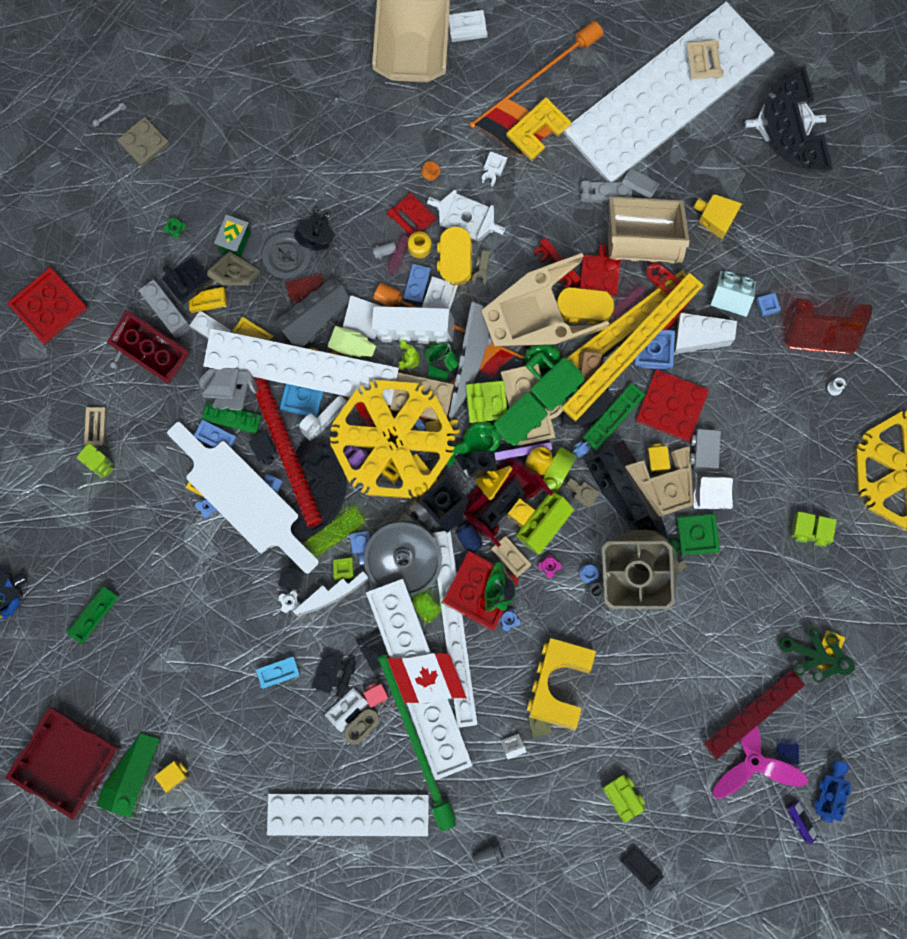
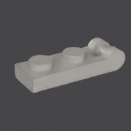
(603, 190)

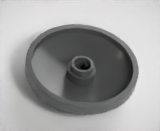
(403, 552)

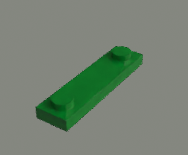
(613, 416)

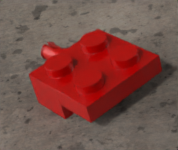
(600, 272)

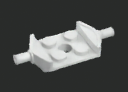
(455, 206)

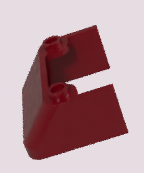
(527, 479)

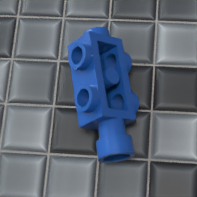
(834, 794)

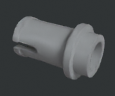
(384, 250)

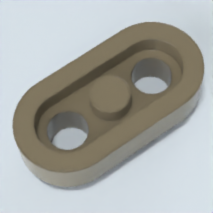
(361, 726)

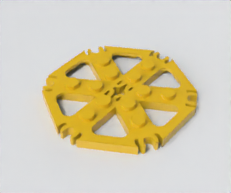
(374, 438)
(888, 457)

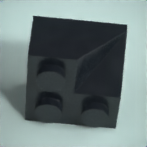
(445, 503)

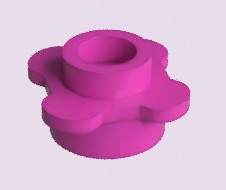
(549, 571)

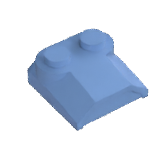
(659, 352)

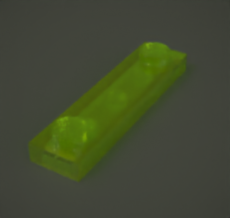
(334, 533)

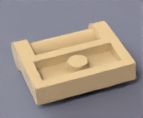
(699, 62)

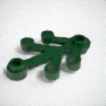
(819, 656)

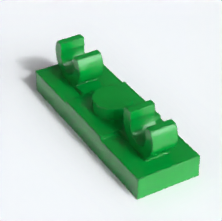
(232, 419)
(92, 615)

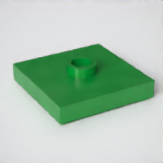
(698, 534)

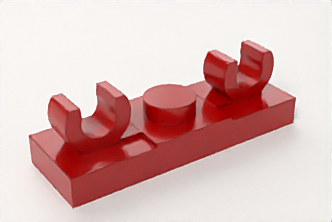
(552, 254)

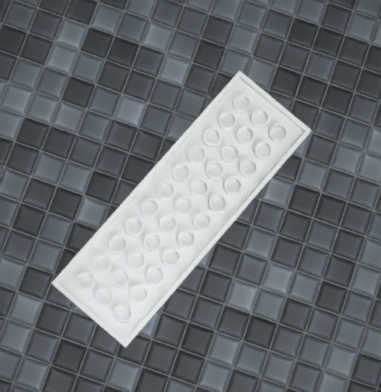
(663, 97)

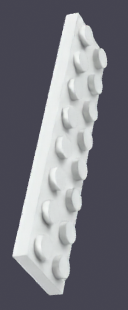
(347, 815)

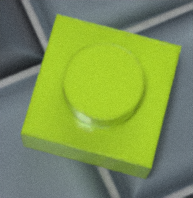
(343, 568)

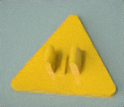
(492, 481)

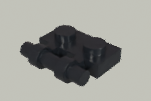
(328, 672)

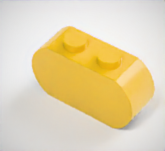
(455, 256)
(585, 306)

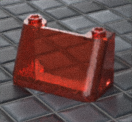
(823, 332)

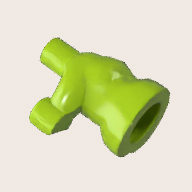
(410, 357)

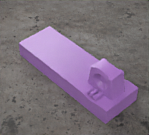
(520, 450)

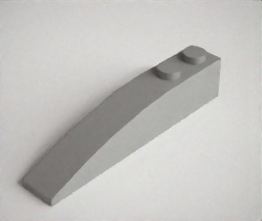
(472, 355)

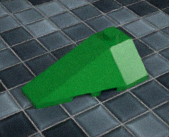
(126, 784)

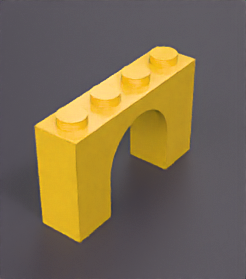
(544, 705)

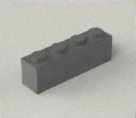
(312, 313)

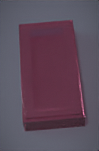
(398, 256)
(628, 302)

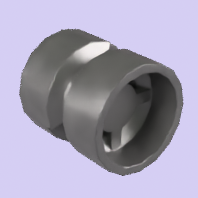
(419, 511)

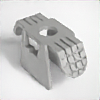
(222, 386)

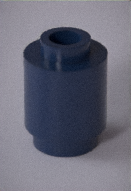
(470, 538)

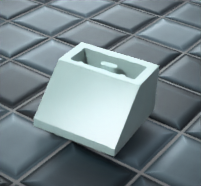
(733, 293)

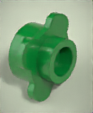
(174, 222)

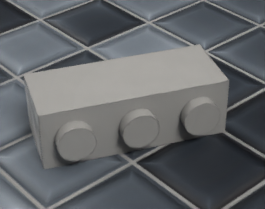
(164, 309)

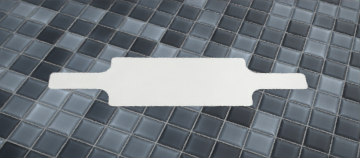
(242, 497)

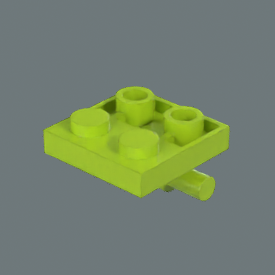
(486, 401)

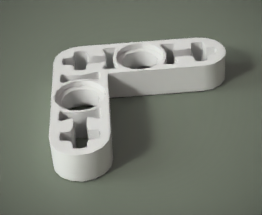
(313, 426)

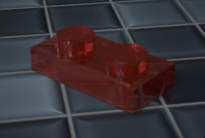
(300, 289)

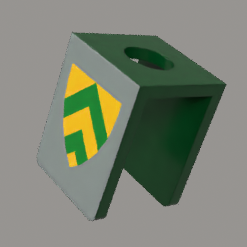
(233, 236)

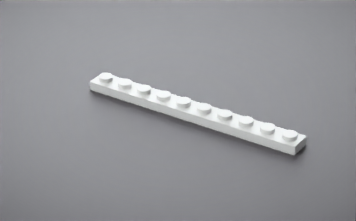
(455, 634)

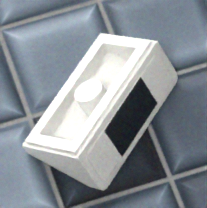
(347, 710)

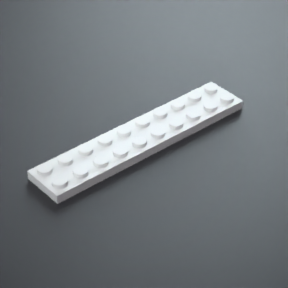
(295, 364)
(406, 640)

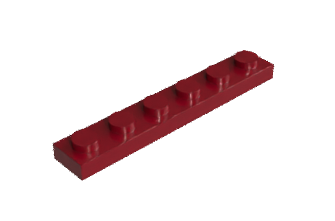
(754, 715)

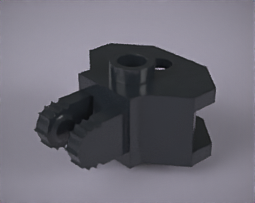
(315, 231)

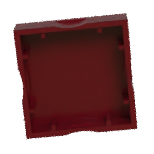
(63, 763)

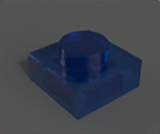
(788, 753)

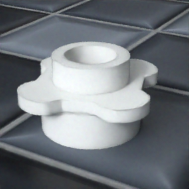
(284, 600)

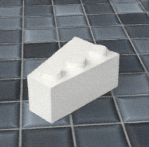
(702, 332)

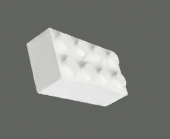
(413, 324)

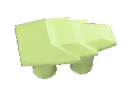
(351, 343)

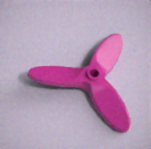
(771, 768)

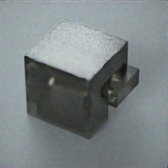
(713, 491)

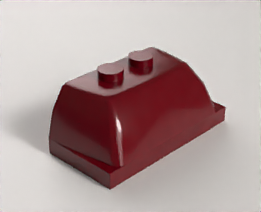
(149, 346)

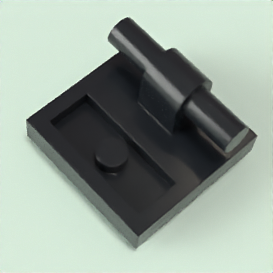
(186, 280)

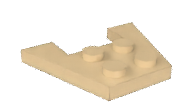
(668, 491)

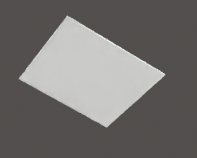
(360, 316)

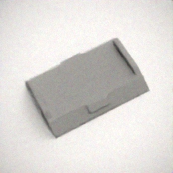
(640, 183)

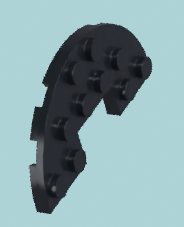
(786, 126)
(328, 492)

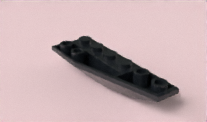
(622, 490)

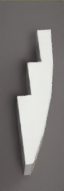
(323, 598)

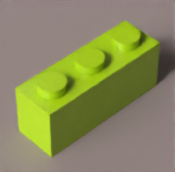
(545, 523)

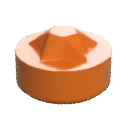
(430, 170)

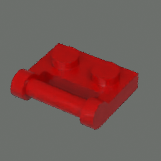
(415, 212)

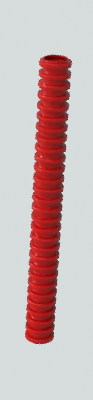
(287, 454)

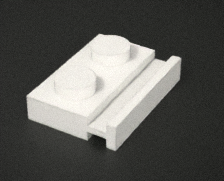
(467, 26)
(439, 294)

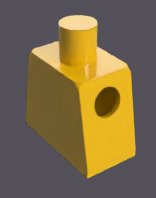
(717, 214)

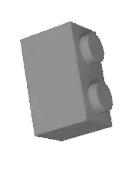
(706, 450)

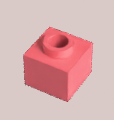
(375, 694)

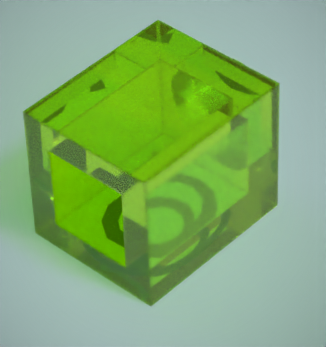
(426, 608)

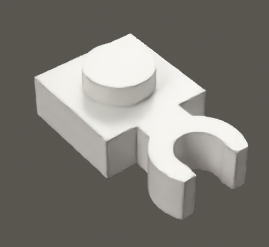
(494, 166)

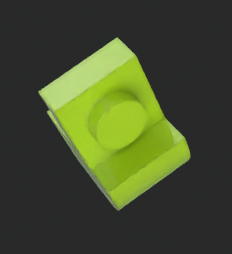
(559, 469)

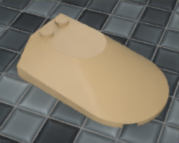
(411, 39)

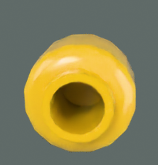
(419, 245)
(539, 460)

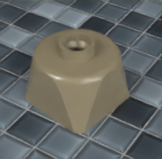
(638, 589)

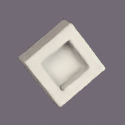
(513, 746)

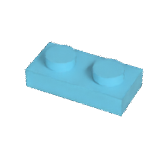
(278, 672)

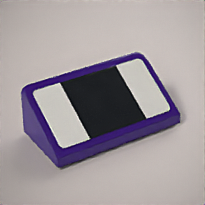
(802, 822)

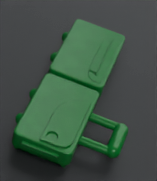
(547, 393)

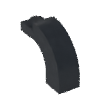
(591, 415)

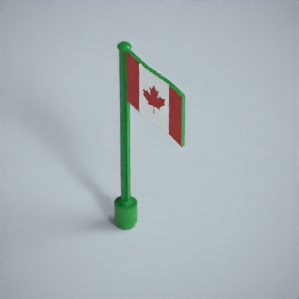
(424, 681)

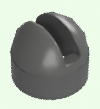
(597, 591)

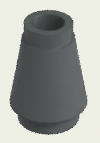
(490, 855)

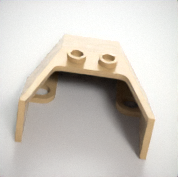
(530, 313)

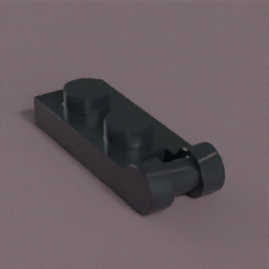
(500, 504)

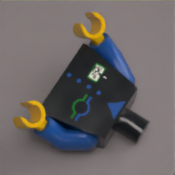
(10, 593)

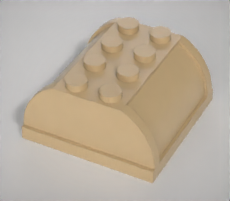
(647, 229)

